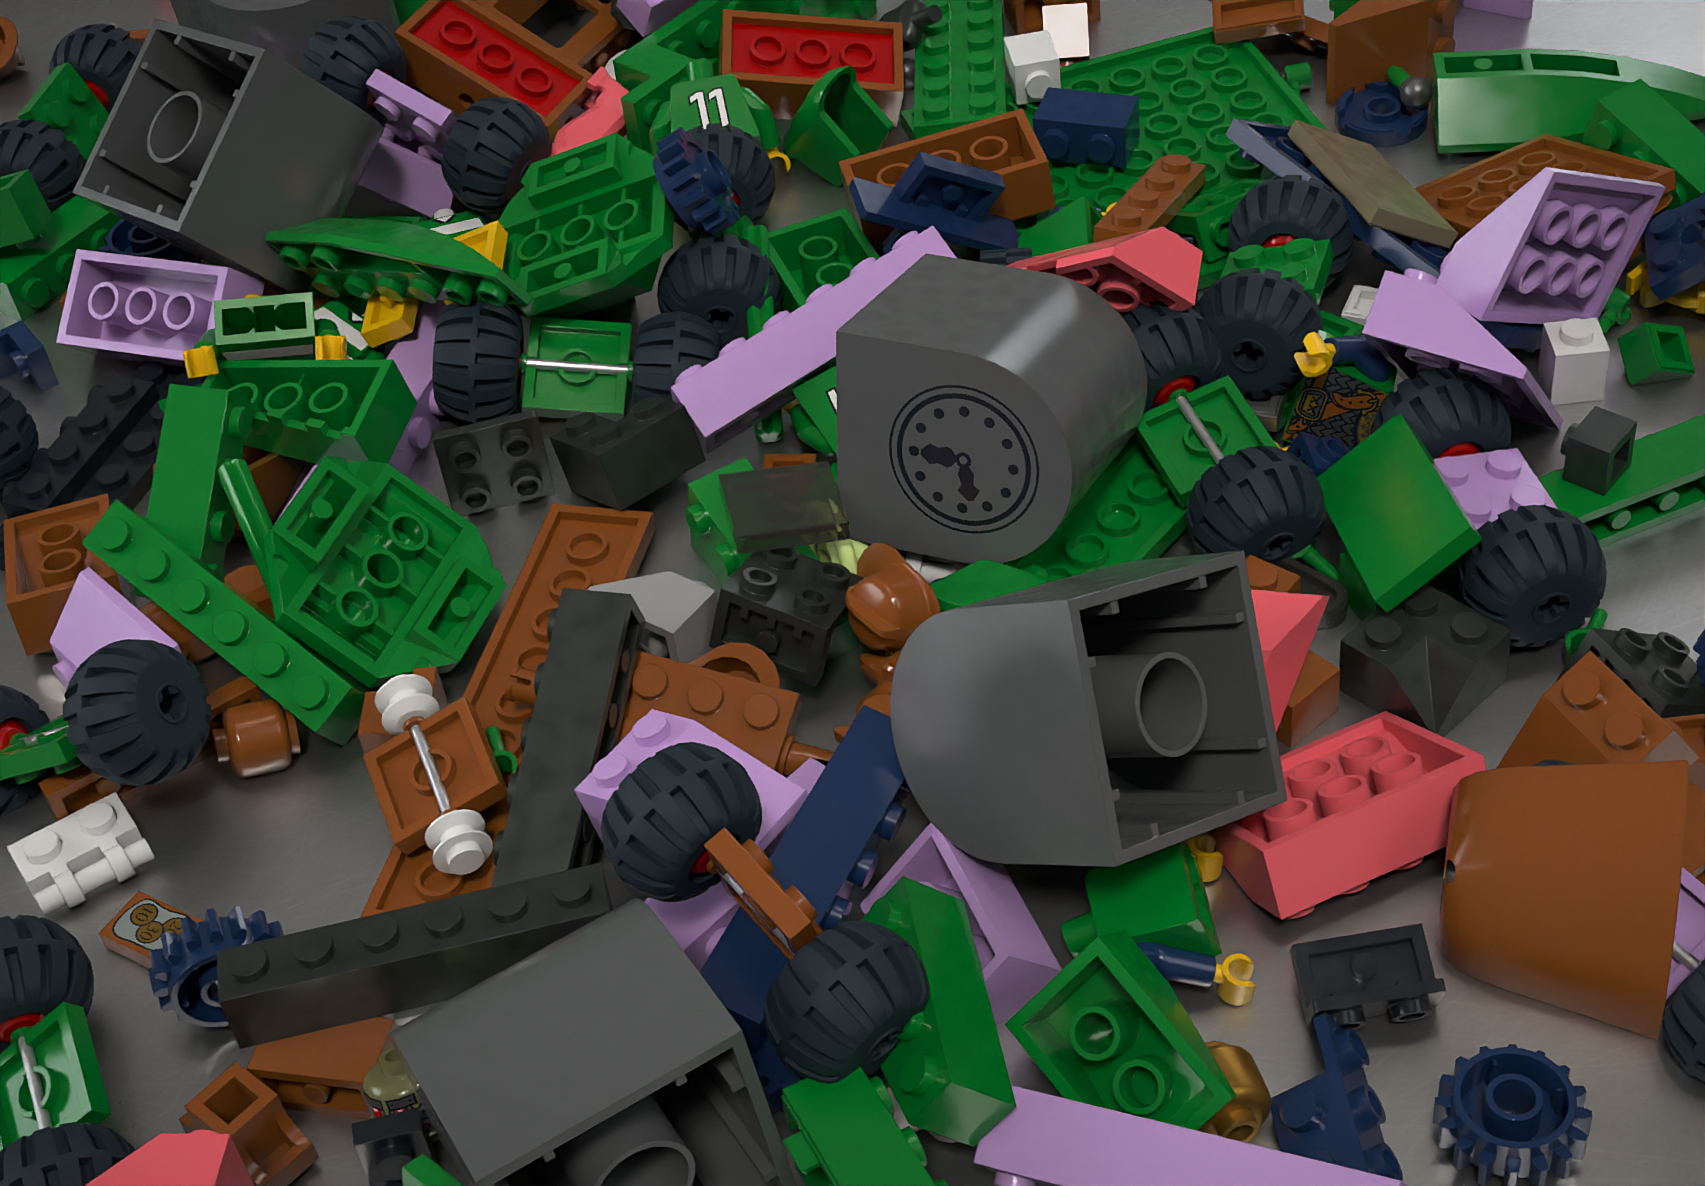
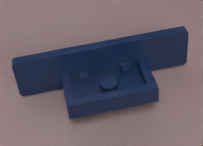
(942, 196)
(1337, 1112)

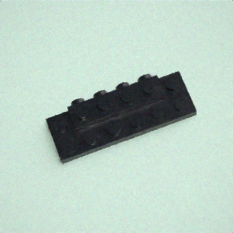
(102, 448)

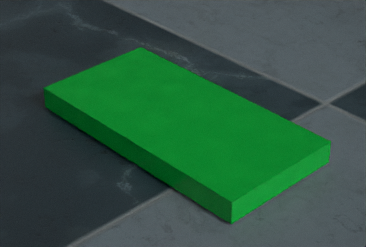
(1396, 513)

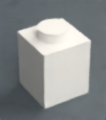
(1031, 65)
(1573, 361)

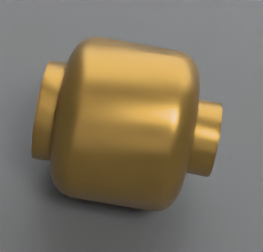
(1253, 1098)

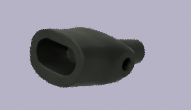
(914, 18)

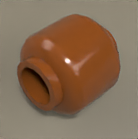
(256, 738)

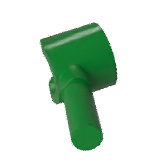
(1299, 77)
(1615, 310)
(1313, 558)
(1576, 636)
(505, 759)

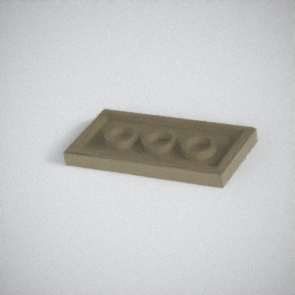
(1372, 185)

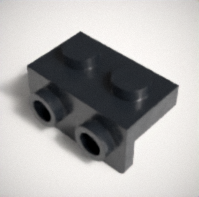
(1367, 976)

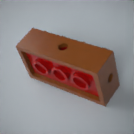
(788, 53)
(470, 54)

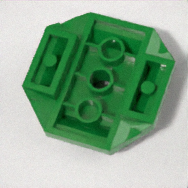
(587, 229)
(378, 523)

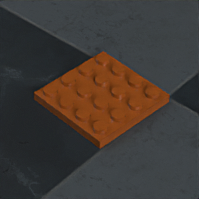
(1480, 188)

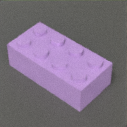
(144, 305)

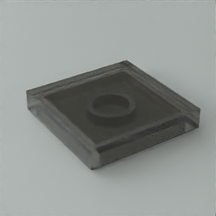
(783, 507)

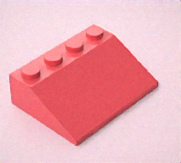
(1353, 811)

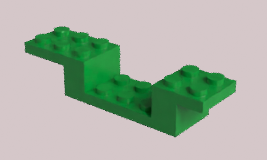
(661, 57)

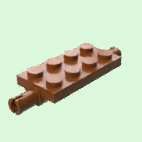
(739, 710)

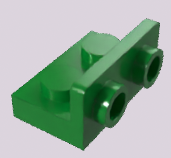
(1209, 218)

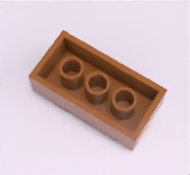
(994, 144)

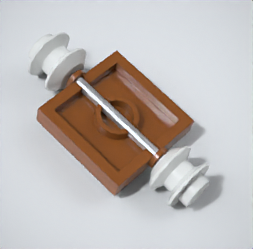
(434, 775)

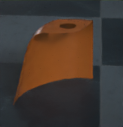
(1569, 885)

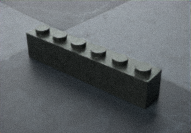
(571, 729)
(399, 955)

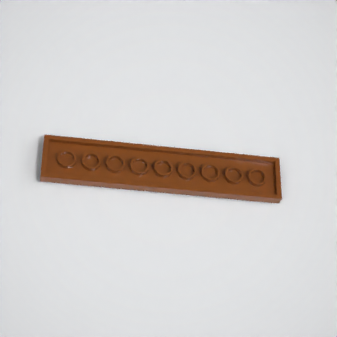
(571, 551)

